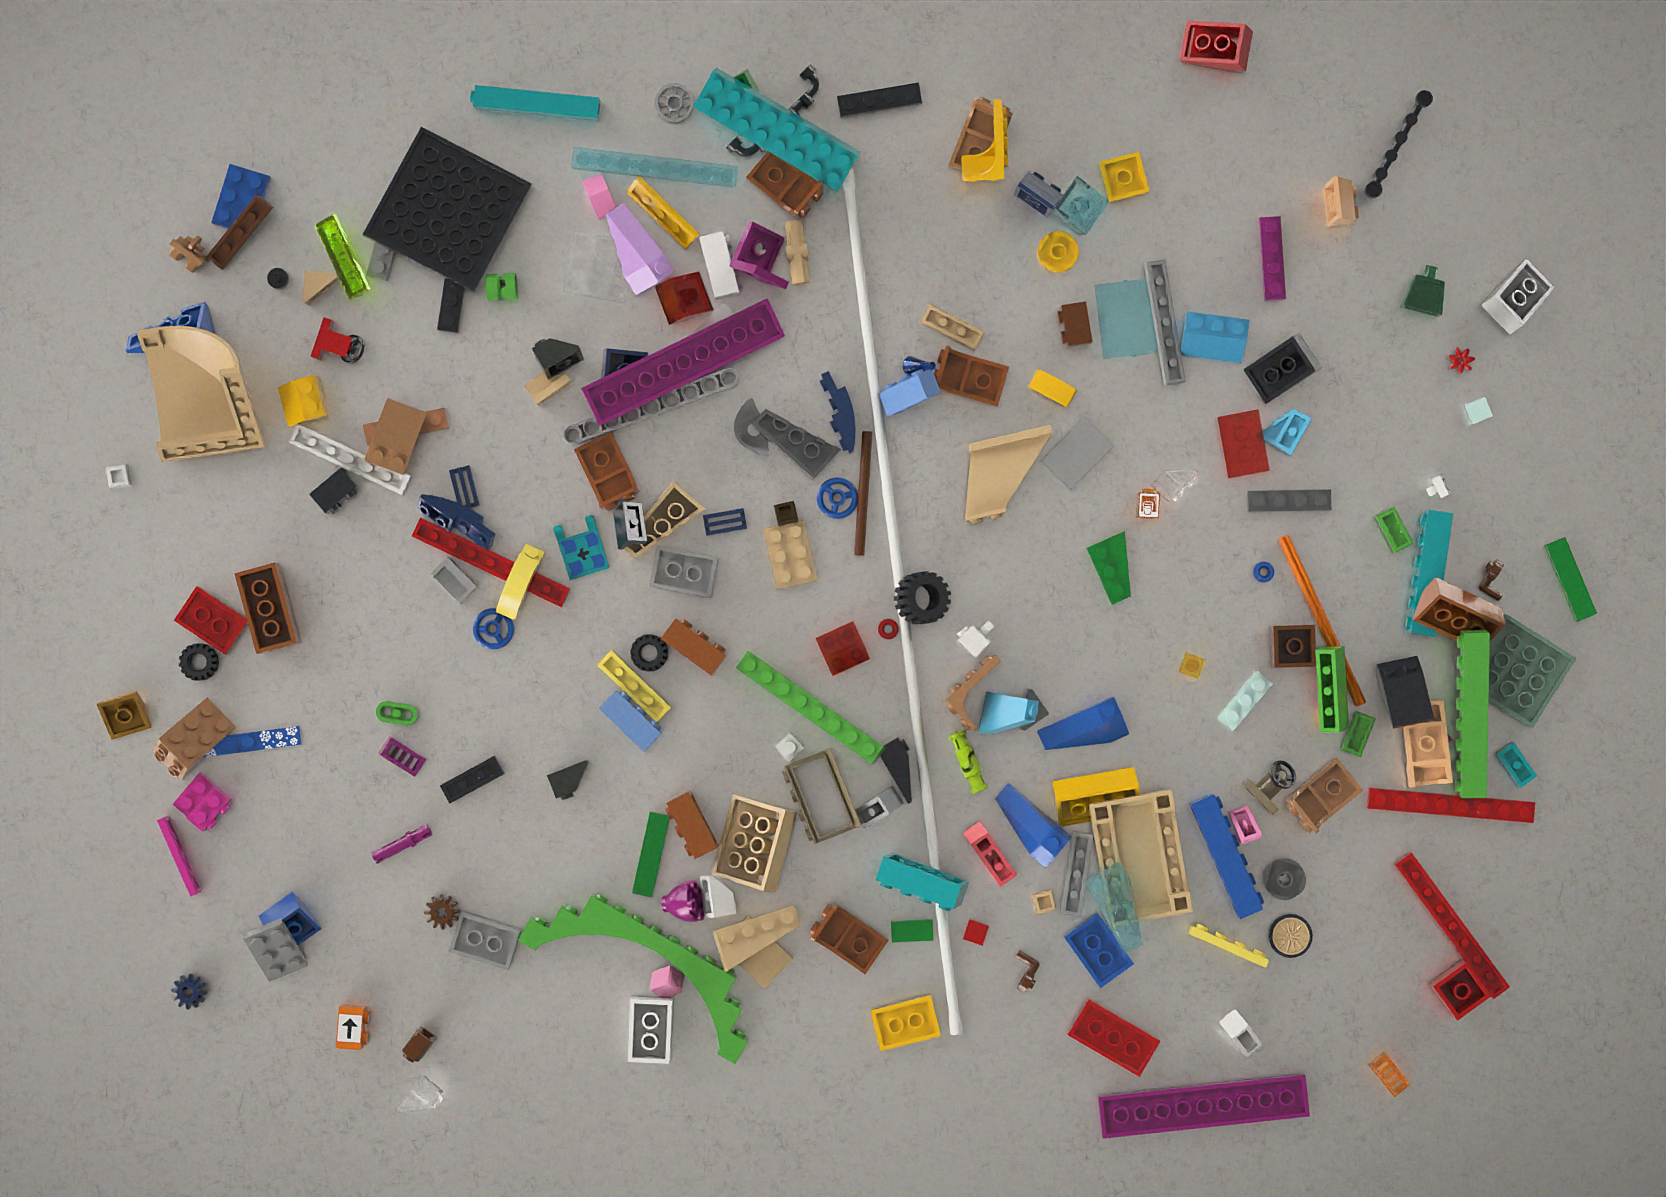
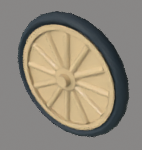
(1290, 936)

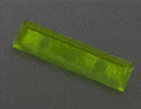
(342, 256)

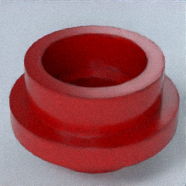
(893, 624)

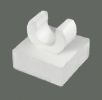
(1440, 487)

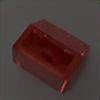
(842, 648)

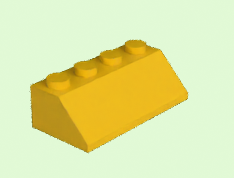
(1075, 794)

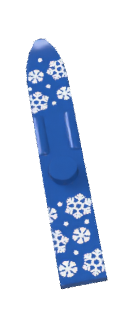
(257, 741)

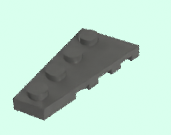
(802, 448)

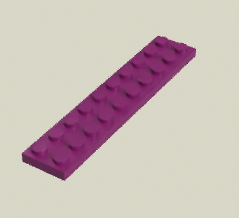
(682, 362)
(1203, 1106)

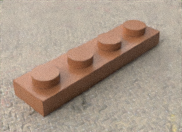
(434, 421)

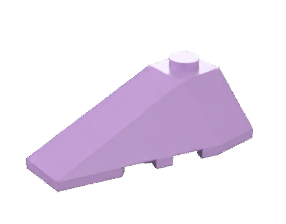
(639, 255)

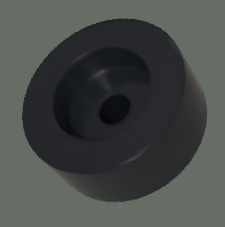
(281, 282)

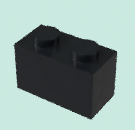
(334, 491)

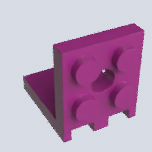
(759, 264)

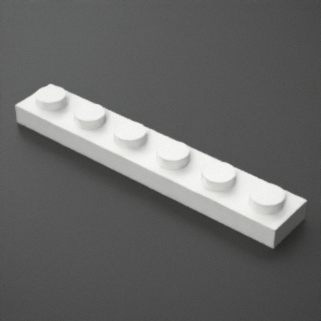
(348, 459)

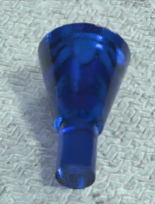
(913, 364)

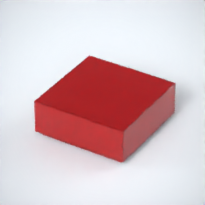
(975, 932)

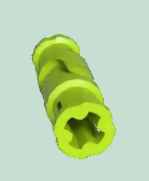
(966, 758)

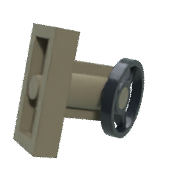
(1271, 785)

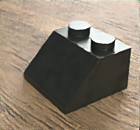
(556, 356)

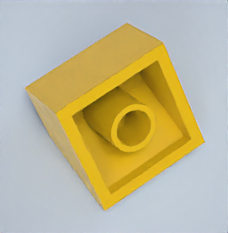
(302, 400)

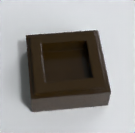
(786, 513)

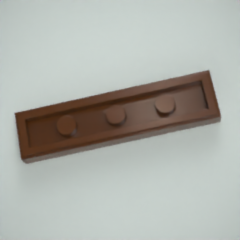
(239, 231)

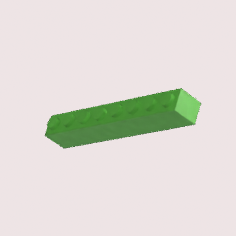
(810, 707)
(1472, 713)

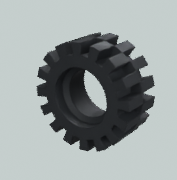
(658, 643)
(211, 662)

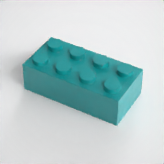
(922, 881)

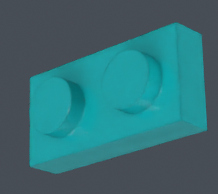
(1516, 764)

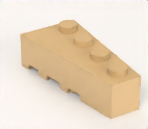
(665, 515)
(750, 936)

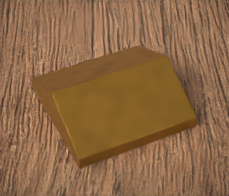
(124, 715)

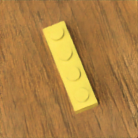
(634, 686)
(1221, 941)

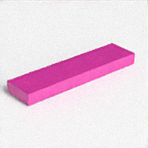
(179, 856)

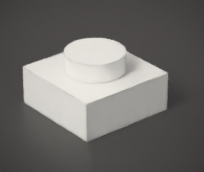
(789, 747)

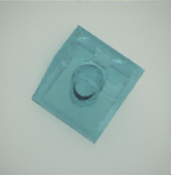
(1080, 206)

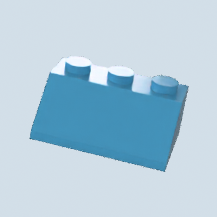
(1214, 337)

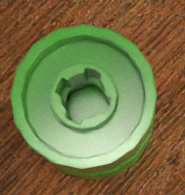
(494, 287)

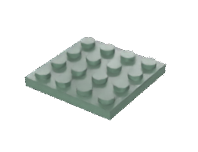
(1524, 671)

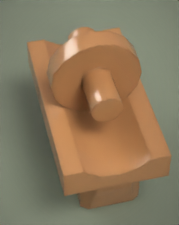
(191, 249)

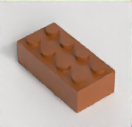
(267, 608)

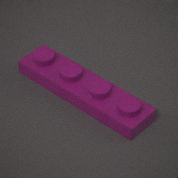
(1272, 258)

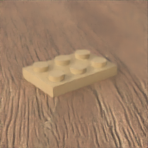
(790, 554)

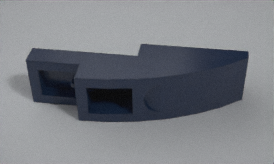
(843, 420)
(452, 514)

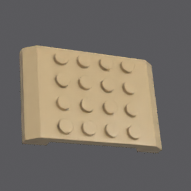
(1146, 841)

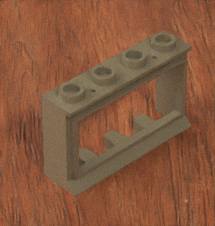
(804, 812)

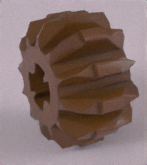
(448, 909)

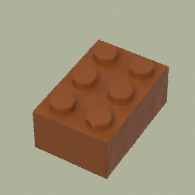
(694, 646)
(691, 825)

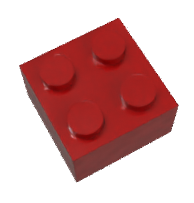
(1460, 990)

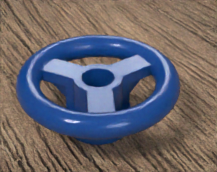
(826, 487)
(501, 642)

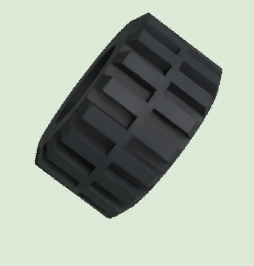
(937, 597)

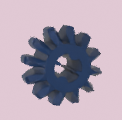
(189, 1000)

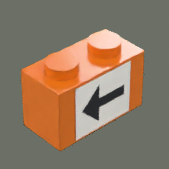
(351, 1027)

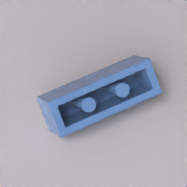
(909, 392)
(631, 719)

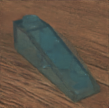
(1115, 900)

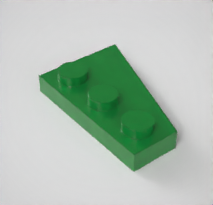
(1112, 566)

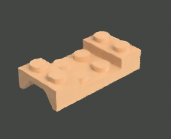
(1428, 750)

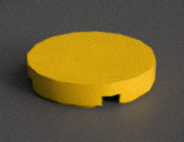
(1058, 251)

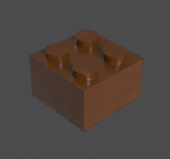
(1293, 646)

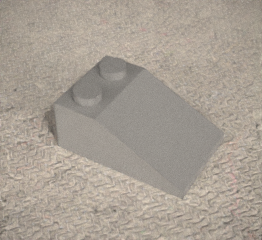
(1518, 297)

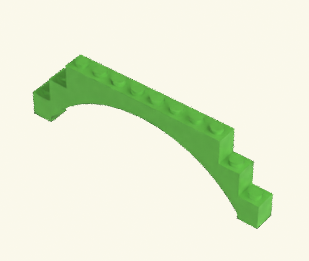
(605, 919)

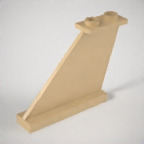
(998, 469)

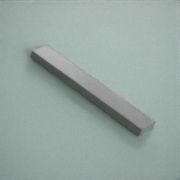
(1164, 322)

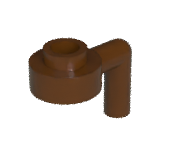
(1492, 571)
(1027, 981)

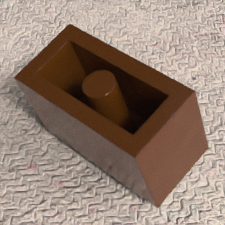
(1075, 324)

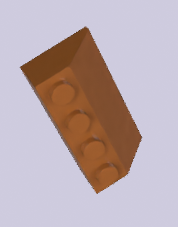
(1453, 609)

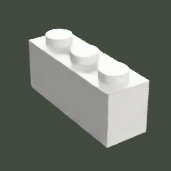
(717, 260)

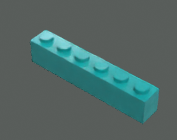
(1430, 562)

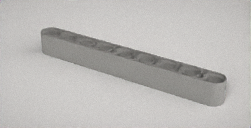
(662, 406)

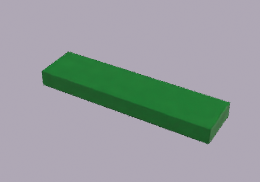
(1570, 579)
(651, 854)

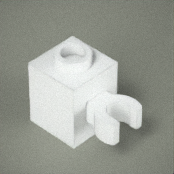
(974, 639)

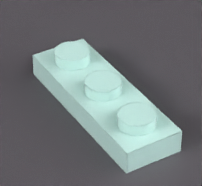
(1244, 700)

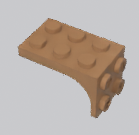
(977, 131)
(958, 692)
(192, 738)
(1322, 796)

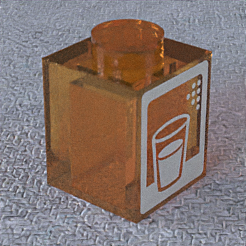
(1148, 504)

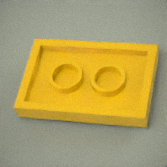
(905, 1022)

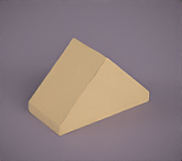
(316, 284)

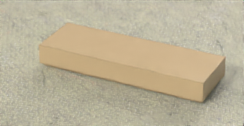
(952, 327)

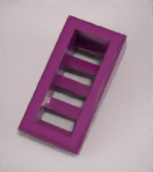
(383, 752)

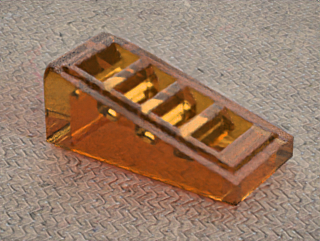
(1377, 1062)

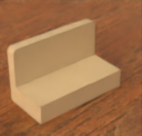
(543, 389)

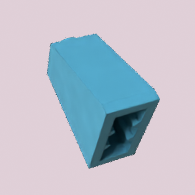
(1006, 713)

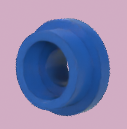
(1270, 571)

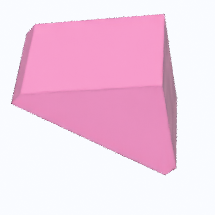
(599, 195)
(1244, 824)

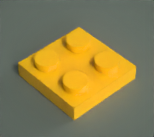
(1123, 177)

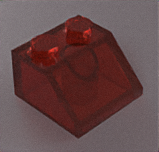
(683, 297)

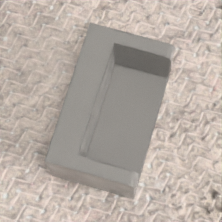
(454, 580)

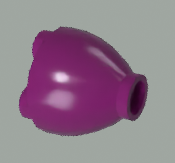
(685, 902)

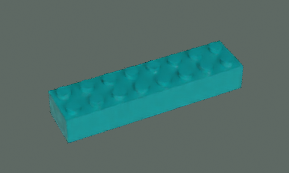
(776, 129)

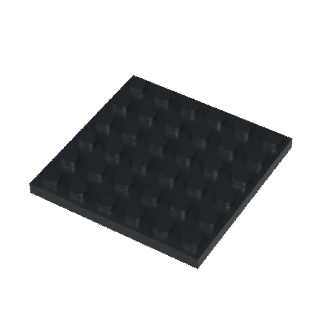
(447, 209)

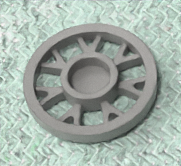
(674, 102)

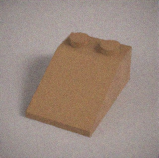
(395, 436)

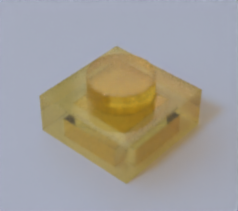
(1192, 665)

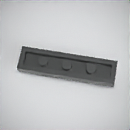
(1289, 500)

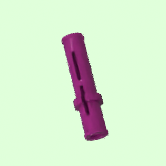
(402, 843)

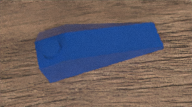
(192, 316)
(1090, 726)
(1035, 829)

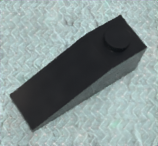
(897, 763)

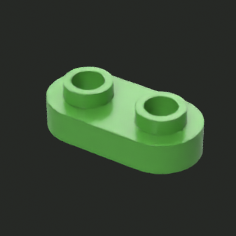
(397, 713)

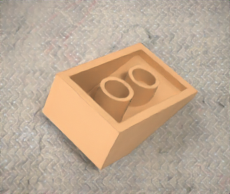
(1340, 202)

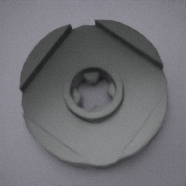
(1290, 889)

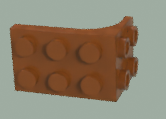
(786, 185)
(970, 376)
(607, 471)
(848, 937)

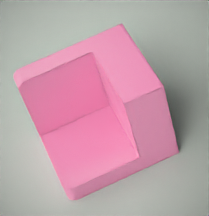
(667, 982)

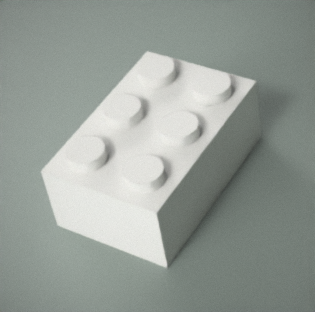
(650, 1030)

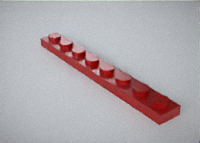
(486, 560)
(1450, 805)
(1451, 924)

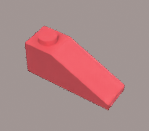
(990, 853)

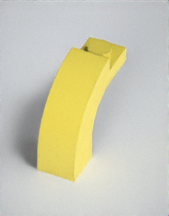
(519, 581)

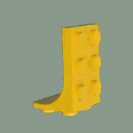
(990, 163)

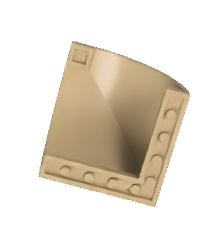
(198, 394)

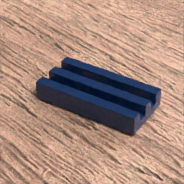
(454, 482)
(727, 521)

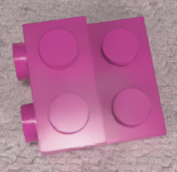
(202, 802)

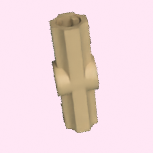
(797, 252)

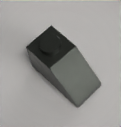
(567, 780)

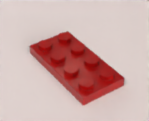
(1113, 1037)

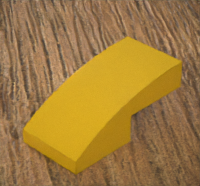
(1052, 388)

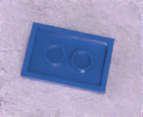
(237, 192)
(1098, 950)

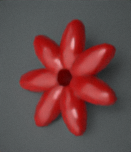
(1465, 360)

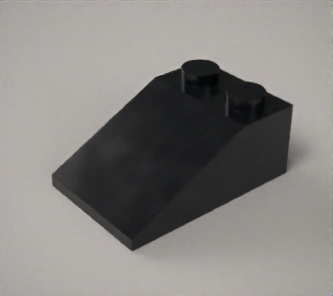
(1282, 368)
(1404, 692)

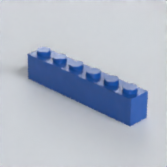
(1226, 855)

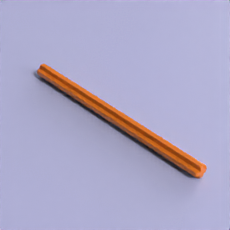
(1319, 613)

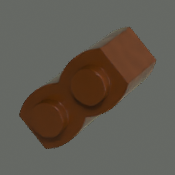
(418, 1044)

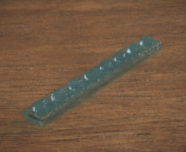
(654, 167)

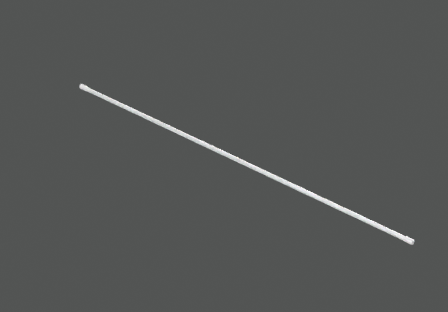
(849, 188)

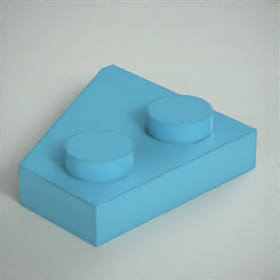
(1287, 431)

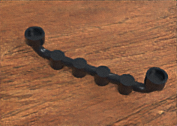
(805, 100)
(1374, 188)

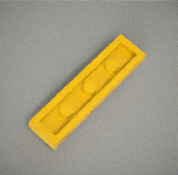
(662, 212)

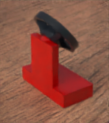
(336, 343)

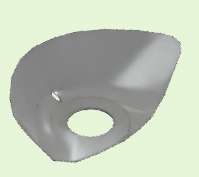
(746, 415)

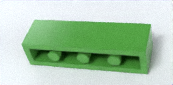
(1332, 689)

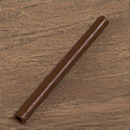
(863, 490)

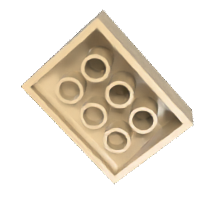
(754, 843)

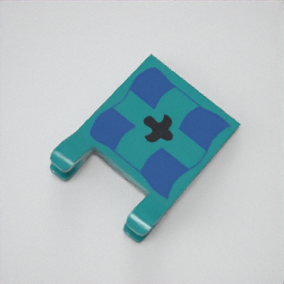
(582, 552)

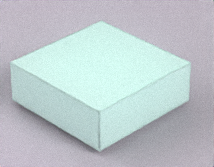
(1478, 410)

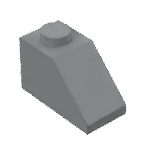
(879, 807)

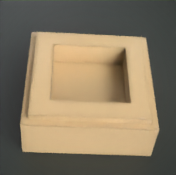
(1044, 901)

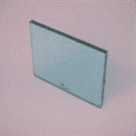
(1125, 319)

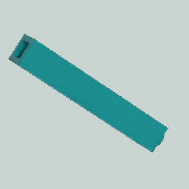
(535, 103)

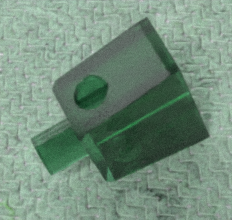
(1425, 293)

